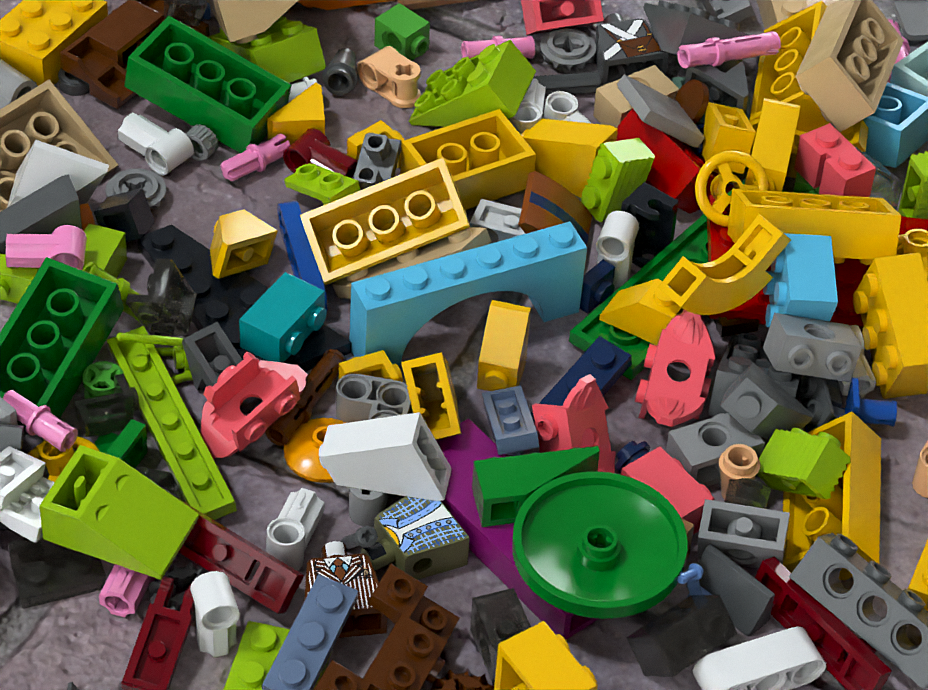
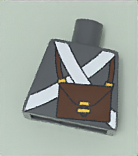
(626, 48)

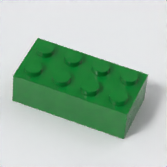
(205, 84)
(56, 334)

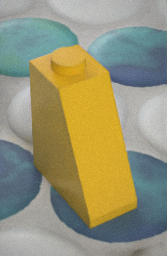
(774, 141)
(567, 150)
(433, 394)

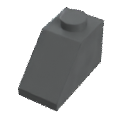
(763, 404)

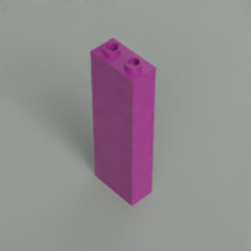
(494, 543)

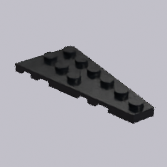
(229, 297)

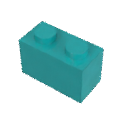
(282, 319)

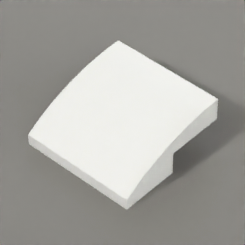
(22, 492)

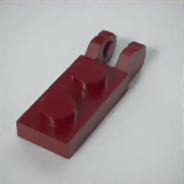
(159, 641)

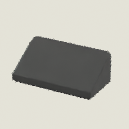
(744, 597)

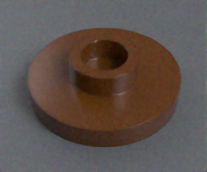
(693, 99)

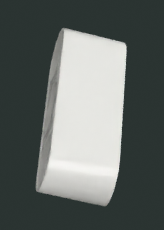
(766, 663)

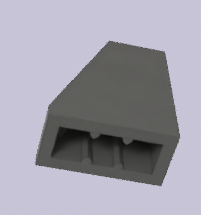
(42, 211)

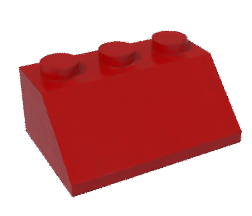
(674, 163)

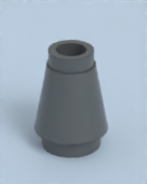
(341, 72)

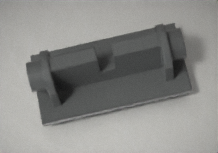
(822, 399)

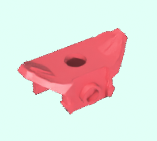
(671, 401)
(223, 423)
(577, 423)

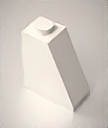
(387, 457)

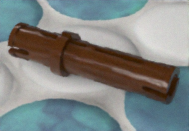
(316, 386)

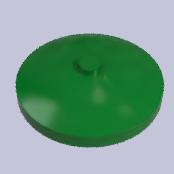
(599, 544)

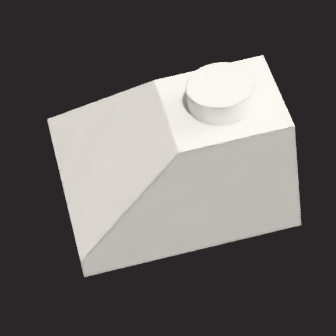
(47, 163)

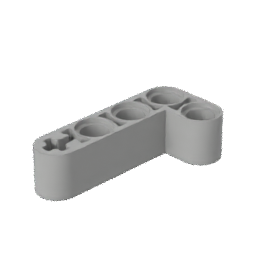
(367, 398)

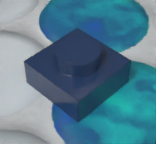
(597, 286)

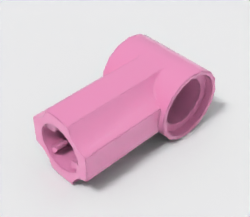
(64, 245)
(124, 590)

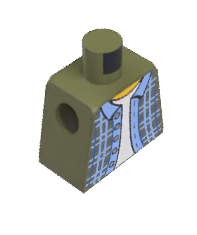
(418, 538)

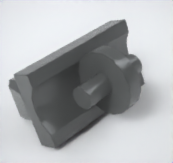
(377, 160)

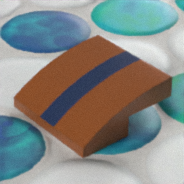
(551, 204)

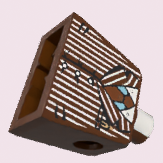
(356, 573)

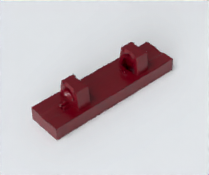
(226, 552)
(831, 637)

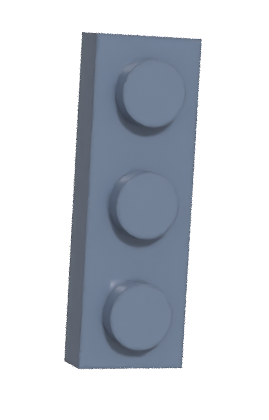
(510, 421)
(312, 636)

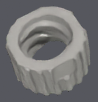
(203, 142)

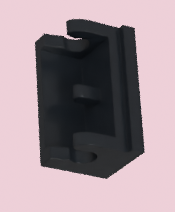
(656, 219)

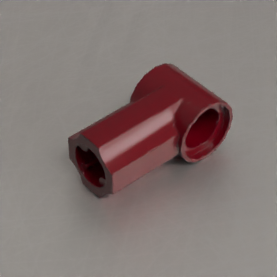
(316, 149)

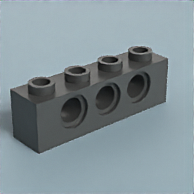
(819, 576)

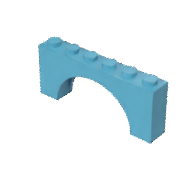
(398, 303)

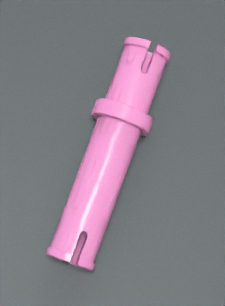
(717, 51)

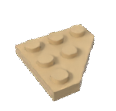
(452, 244)

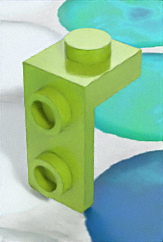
(321, 183)

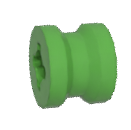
(99, 379)

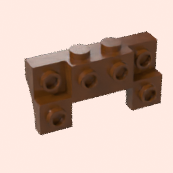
(104, 49)
(412, 645)

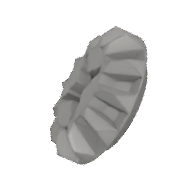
(580, 44)
(133, 179)

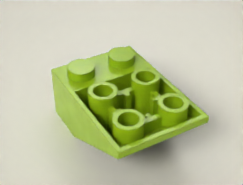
(284, 49)
(475, 87)
(115, 514)

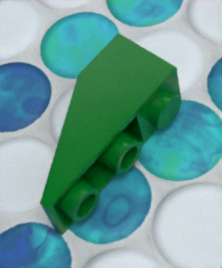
(506, 482)

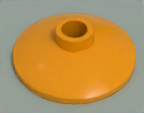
(303, 450)

